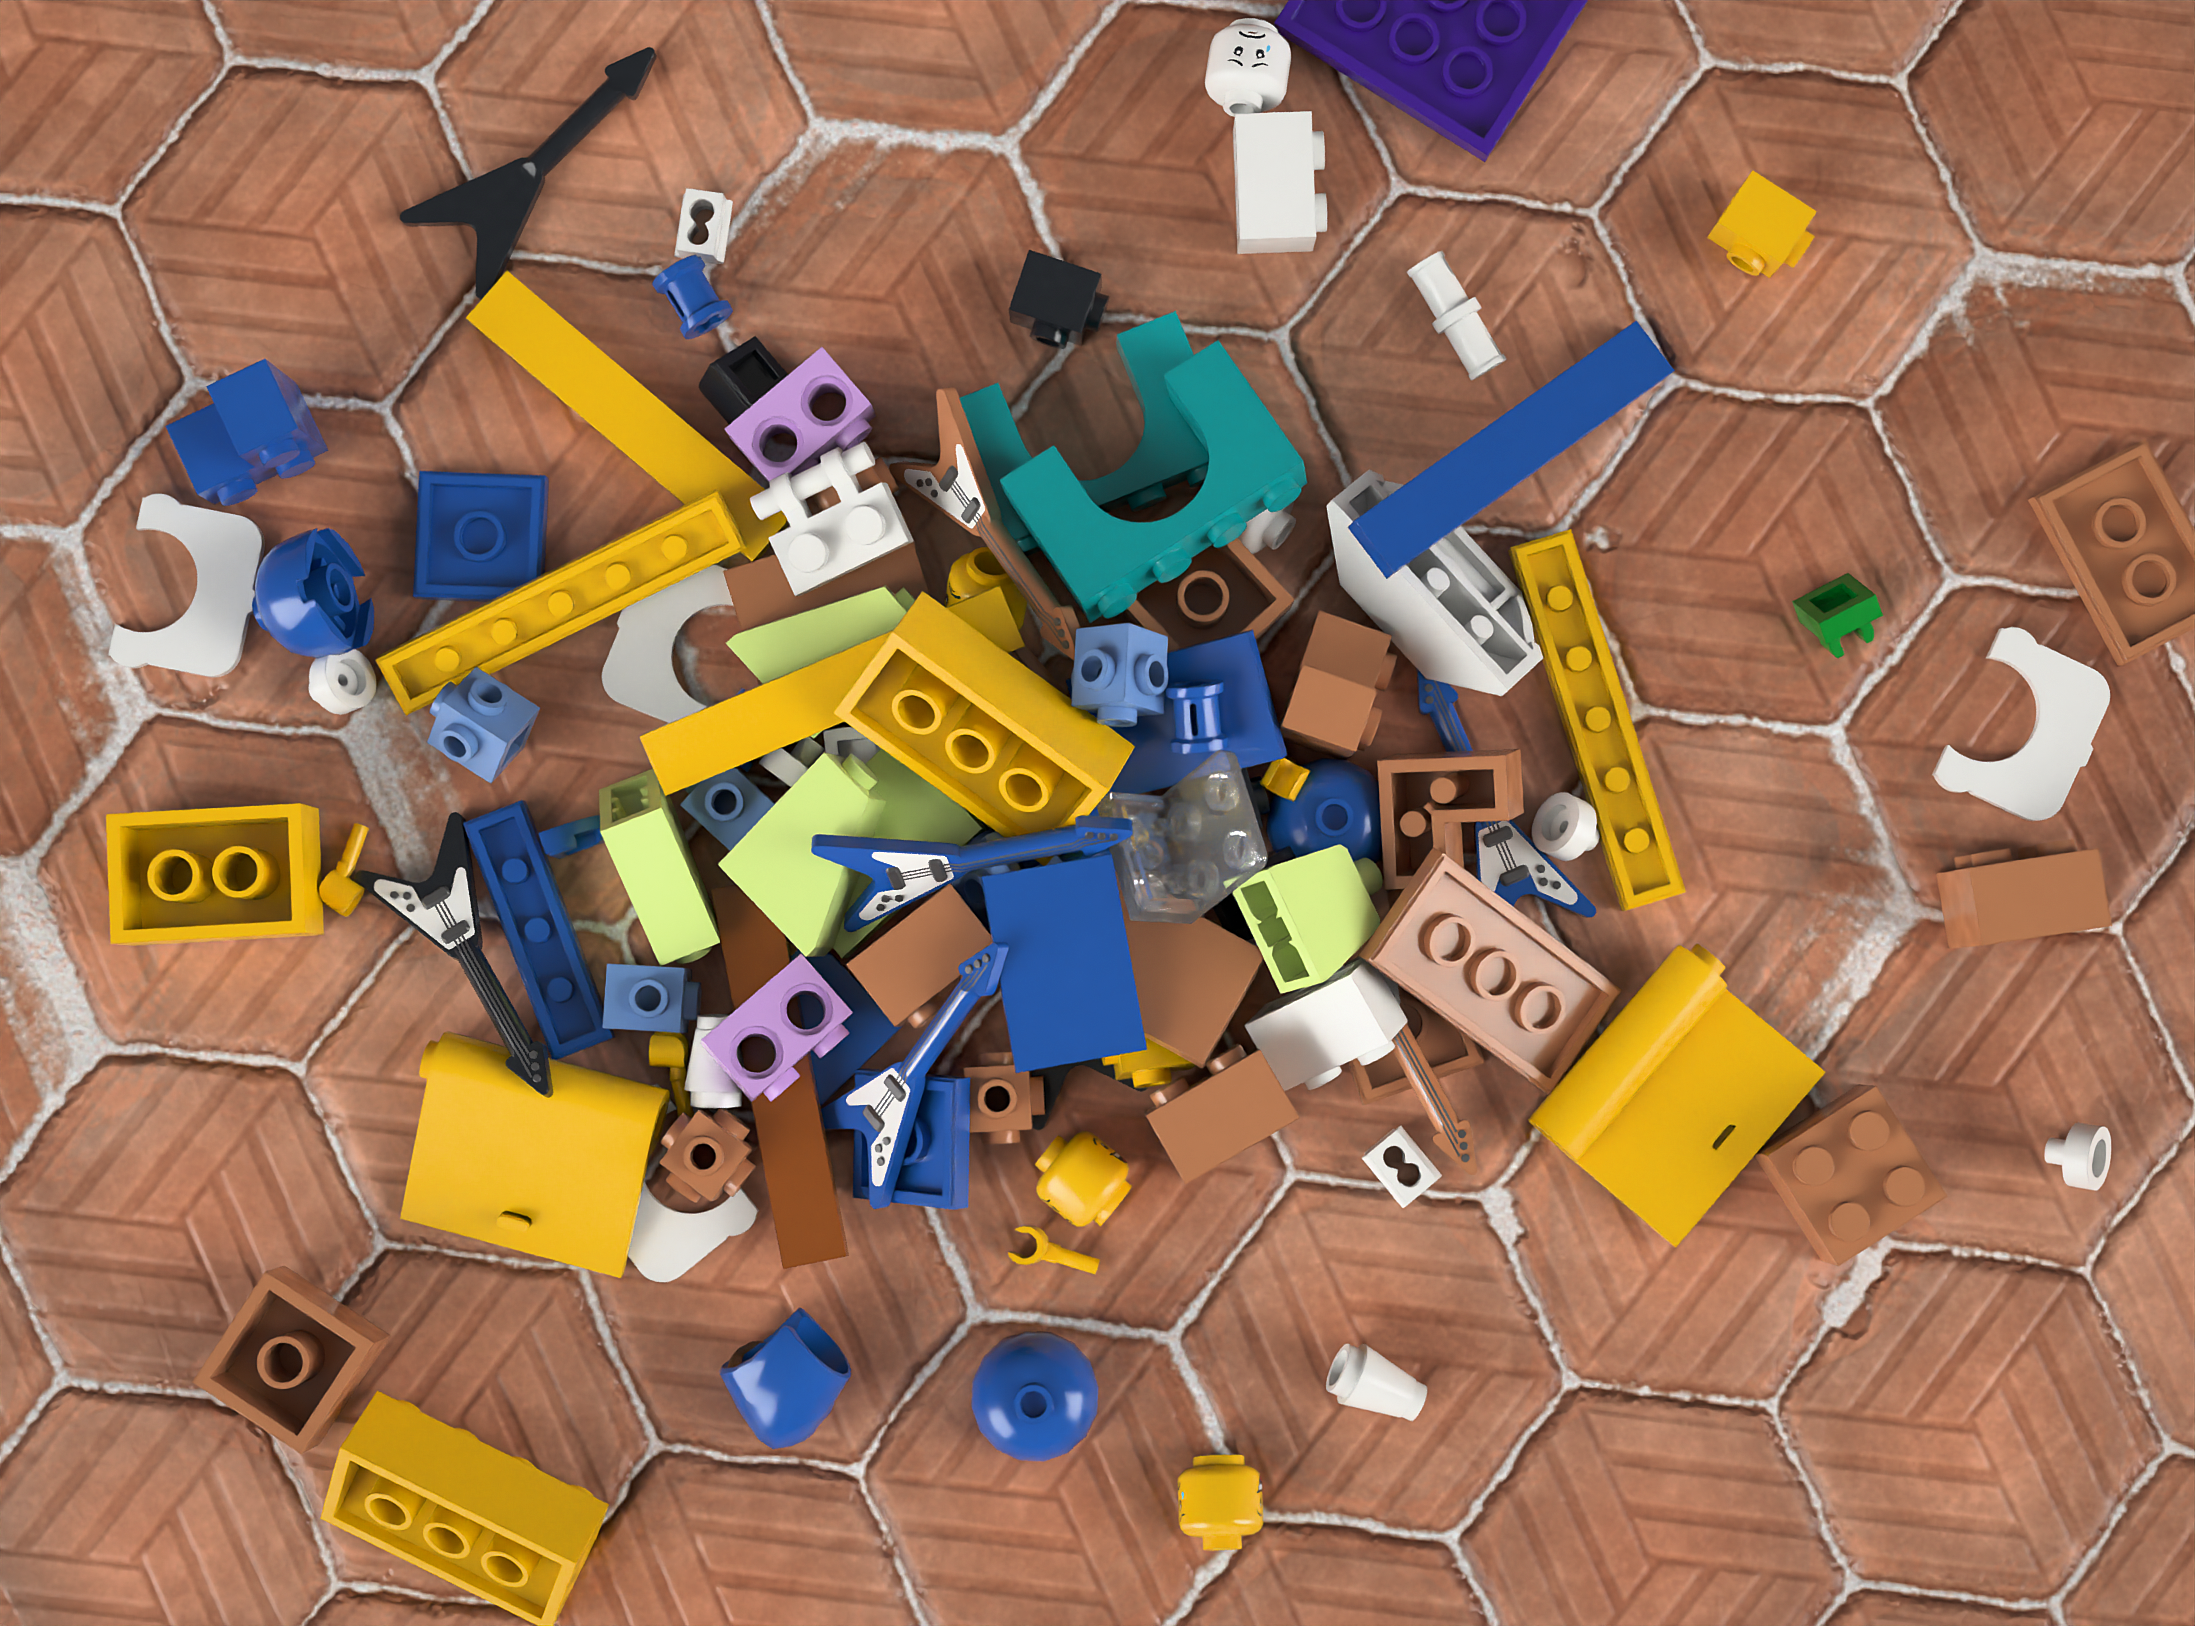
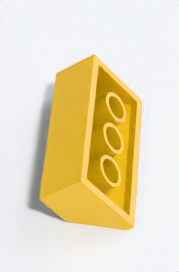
(982, 725)
(462, 1509)

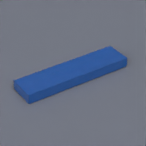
(538, 929)

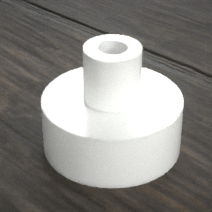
(342, 682)
(793, 765)
(1565, 827)
(2083, 1155)

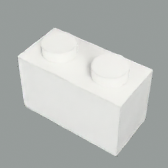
(1276, 182)
(1328, 1025)

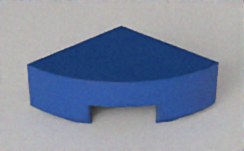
(572, 837)

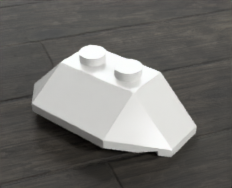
(1443, 609)

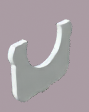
(215, 626)
(641, 658)
(2068, 713)
(672, 1241)

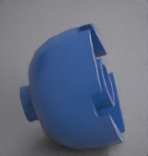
(310, 596)
(1332, 808)
(1035, 1396)

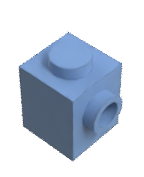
(727, 805)
(650, 998)

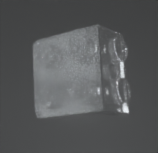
(1187, 844)

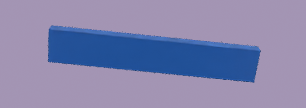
(1510, 449)

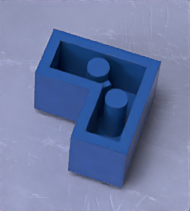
(247, 434)

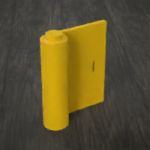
(1663, 1086)
(503, 1147)

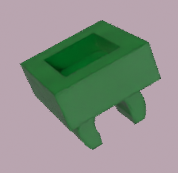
(1838, 610)

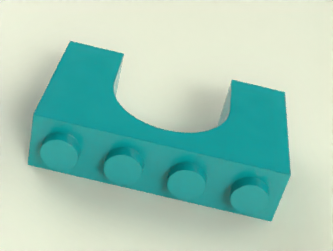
(1163, 458)
(1112, 559)

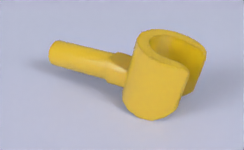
(1285, 778)
(337, 888)
(672, 1051)
(1053, 1253)

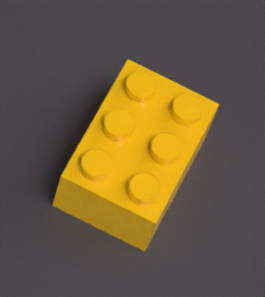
(214, 874)

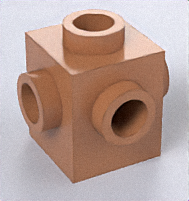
(1025, 1098)
(732, 1149)

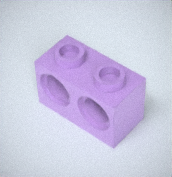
(789, 410)
(766, 1017)

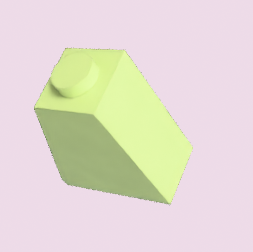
(819, 632)
(775, 859)
(658, 868)

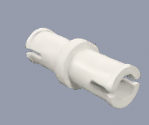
(1456, 315)

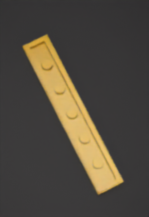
(619, 406)
(563, 600)
(791, 704)
(1596, 720)

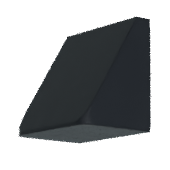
(741, 379)

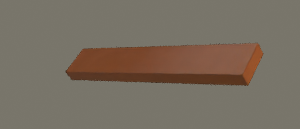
(792, 1124)

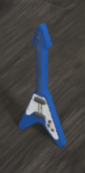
(1503, 852)
(913, 869)
(889, 1101)

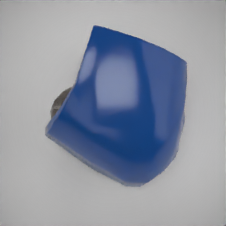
(787, 1381)

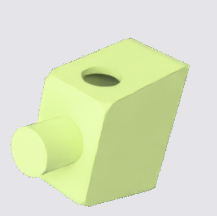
(1311, 914)

